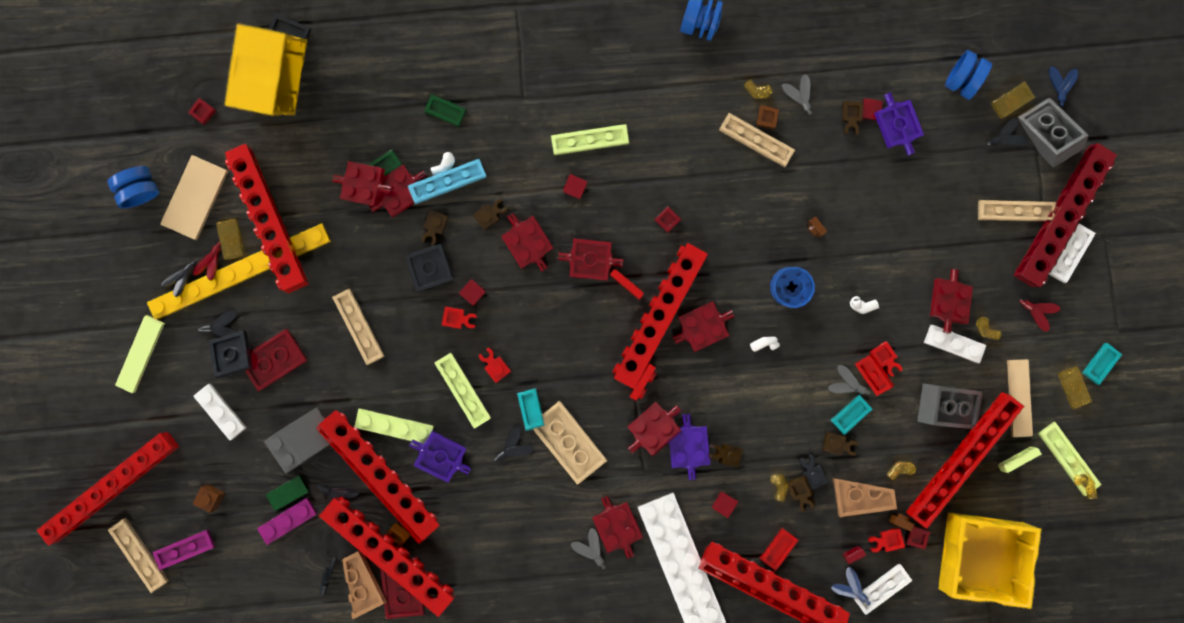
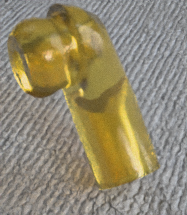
(758, 91)
(984, 329)
(901, 467)
(1088, 483)
(782, 486)

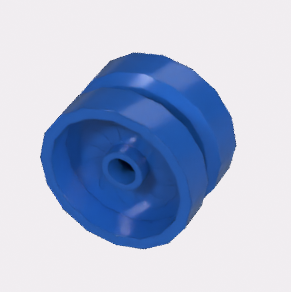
(968, 75)
(133, 187)

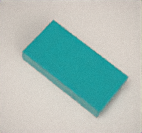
(1102, 363)
(531, 409)
(851, 414)

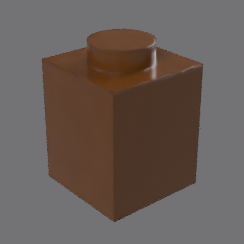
(208, 498)

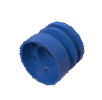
(701, 17)
(800, 294)

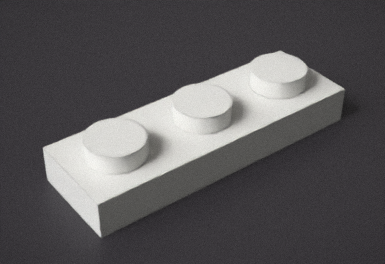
(1072, 254)
(955, 344)
(220, 411)
(884, 588)

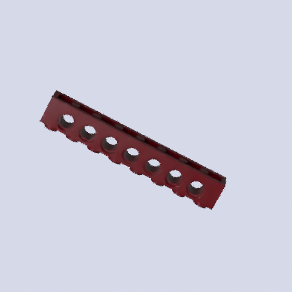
(1104, 161)

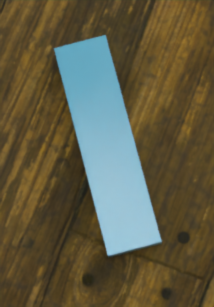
(447, 181)

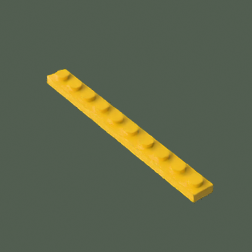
(233, 274)

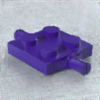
(899, 124)
(690, 447)
(440, 456)

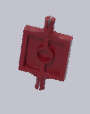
(362, 184)
(401, 197)
(527, 242)
(590, 259)
(951, 301)
(703, 326)
(654, 429)
(617, 527)

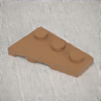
(861, 498)
(363, 586)

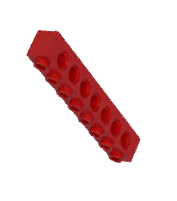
(235, 160)
(696, 258)
(327, 429)
(964, 459)
(108, 488)
(331, 516)
(764, 589)

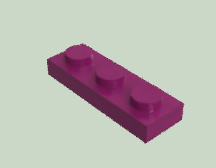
(287, 521)
(184, 549)

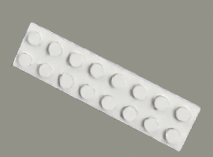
(680, 561)

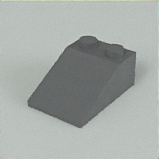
(1053, 132)
(949, 406)
(297, 441)

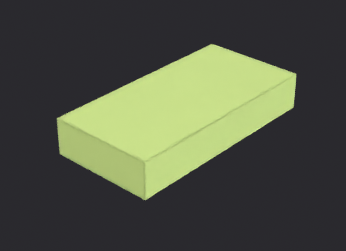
(1019, 459)

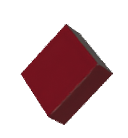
(870, 107)
(201, 111)
(575, 186)
(667, 219)
(472, 292)
(724, 504)
(917, 537)
(853, 554)

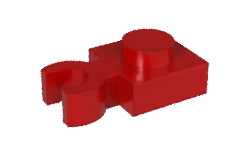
(455, 317)
(885, 357)
(496, 367)
(890, 540)

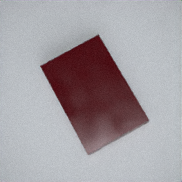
(275, 359)
(399, 600)

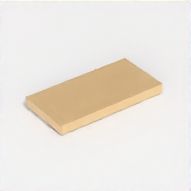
(194, 197)
(569, 443)

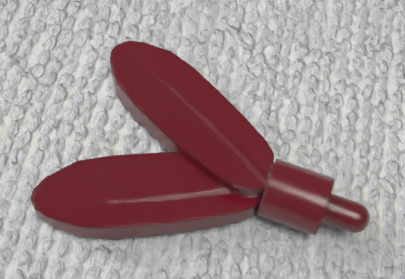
(210, 262)
(1037, 312)

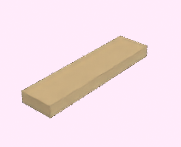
(757, 140)
(1015, 210)
(358, 326)
(1020, 390)
(138, 555)

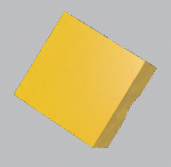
(265, 71)
(989, 560)

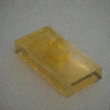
(1012, 100)
(230, 239)
(1074, 387)

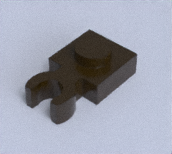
(852, 113)
(488, 216)
(435, 224)
(836, 444)
(727, 454)
(801, 490)

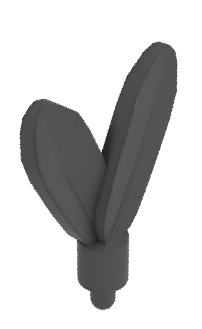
(800, 97)
(851, 383)
(591, 552)

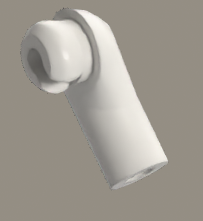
(446, 164)
(862, 307)
(763, 342)

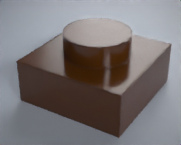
(767, 117)
(816, 228)
(902, 521)
(399, 534)

